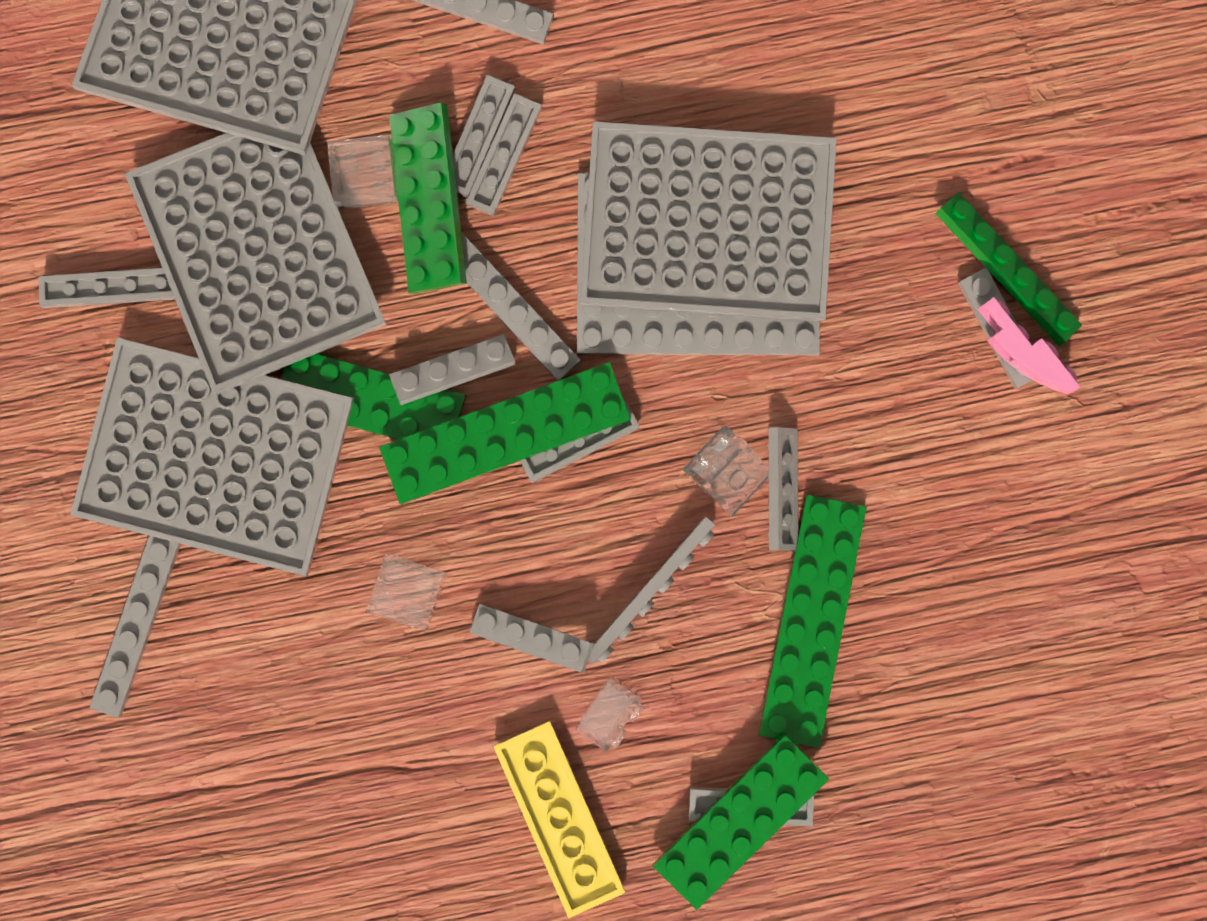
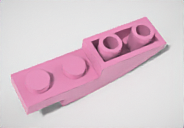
(1033, 360)

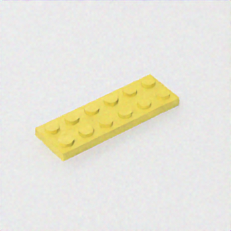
(559, 819)

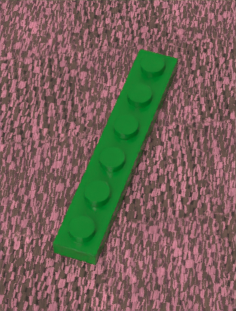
(1009, 269)

